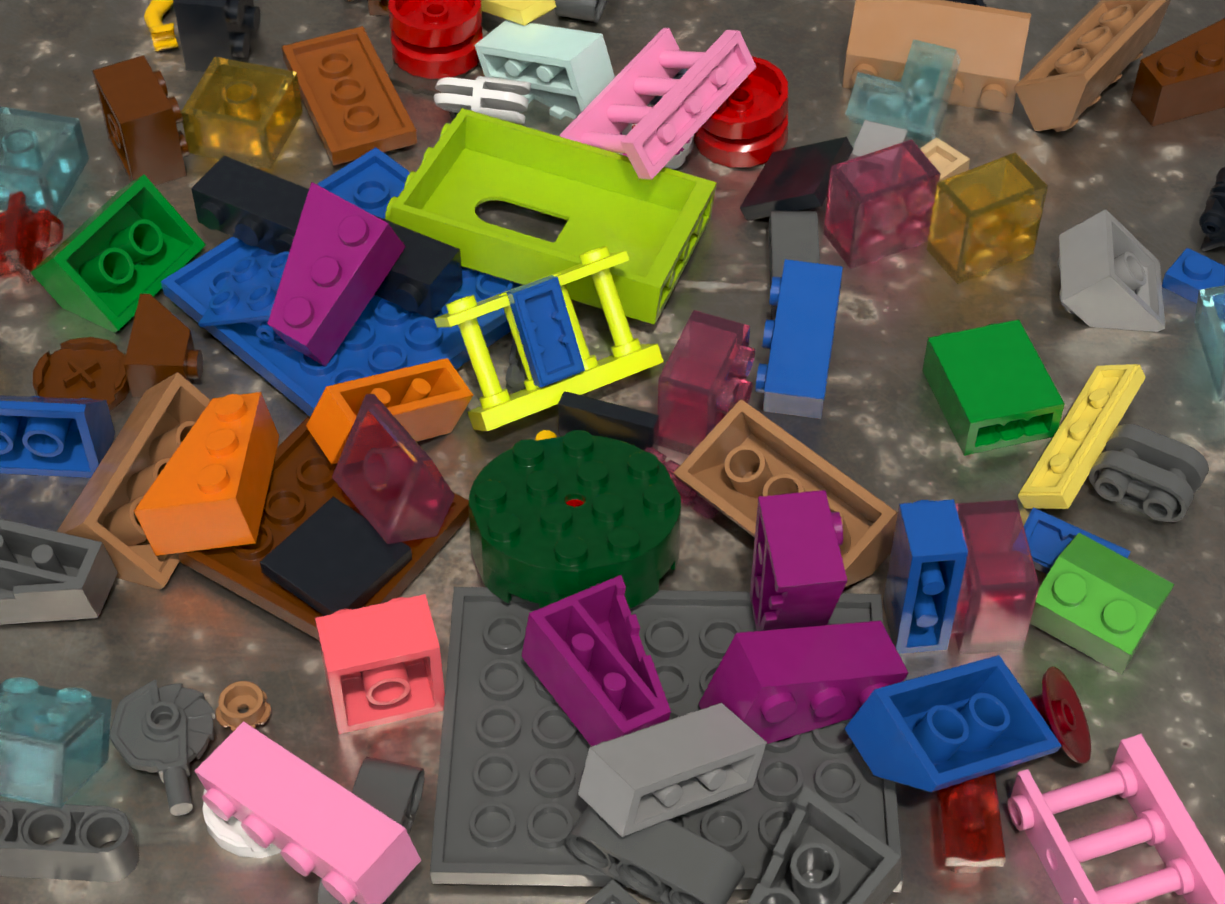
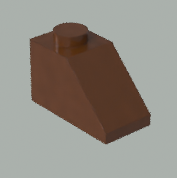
(159, 348)

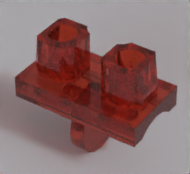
(26, 236)
(971, 825)

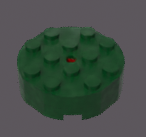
(573, 516)

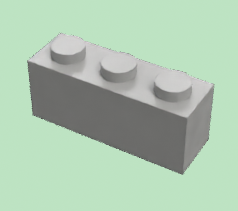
(671, 768)

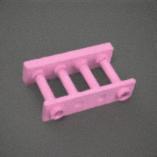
(677, 115)
(1160, 823)

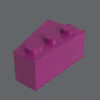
(331, 273)
(796, 561)
(595, 663)
(803, 676)

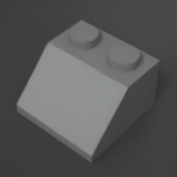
(1110, 276)

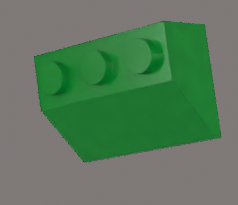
(119, 256)

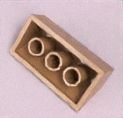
(986, 39)
(1088, 61)
(757, 458)
(125, 475)

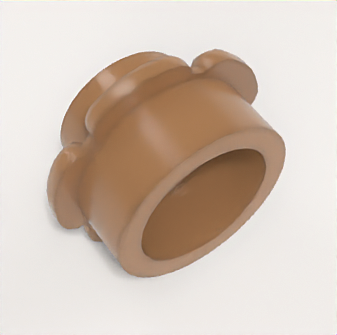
(238, 697)

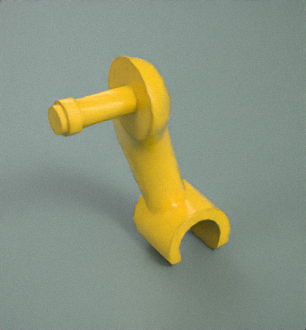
(162, 34)

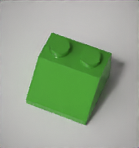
(1099, 602)

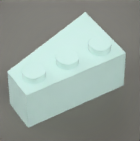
(561, 63)

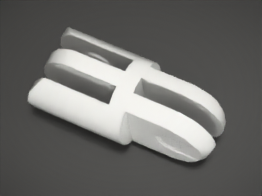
(484, 95)

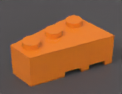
(214, 480)

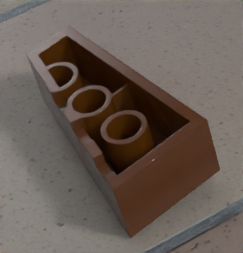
(1183, 77)

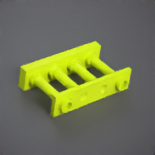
(627, 359)

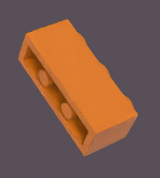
(421, 397)

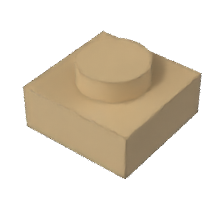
(945, 158)

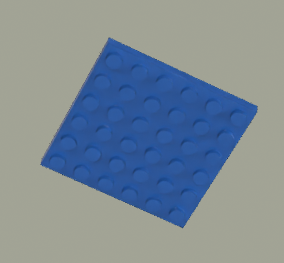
(384, 333)

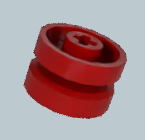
(435, 36)
(749, 121)

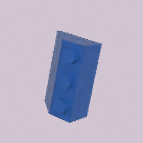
(53, 435)
(950, 726)

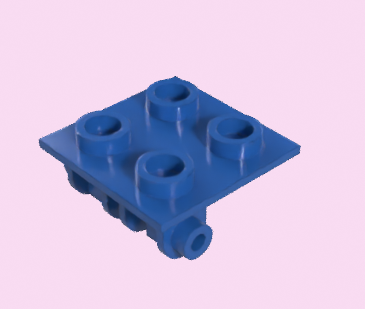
(248, 294)

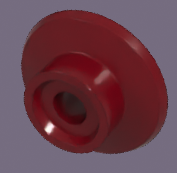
(1064, 714)

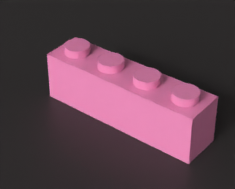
(307, 817)

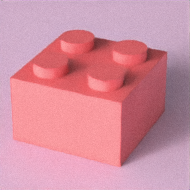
(381, 663)

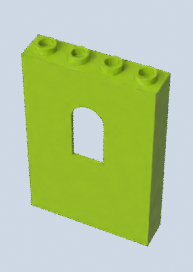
(588, 186)

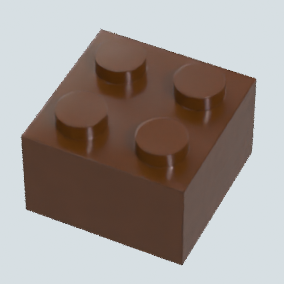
(142, 120)

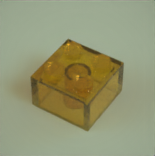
(242, 112)
(986, 217)

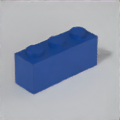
(800, 338)
(924, 575)

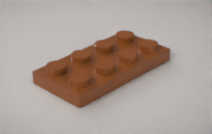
(349, 95)

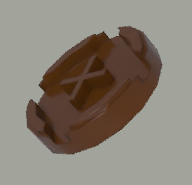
(83, 370)

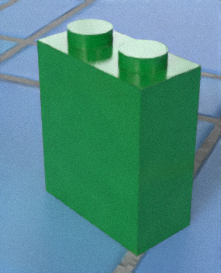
(992, 387)

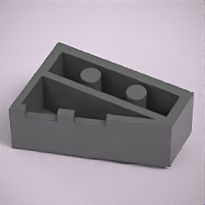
(51, 575)

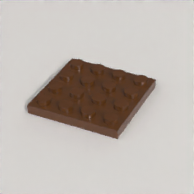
(296, 490)

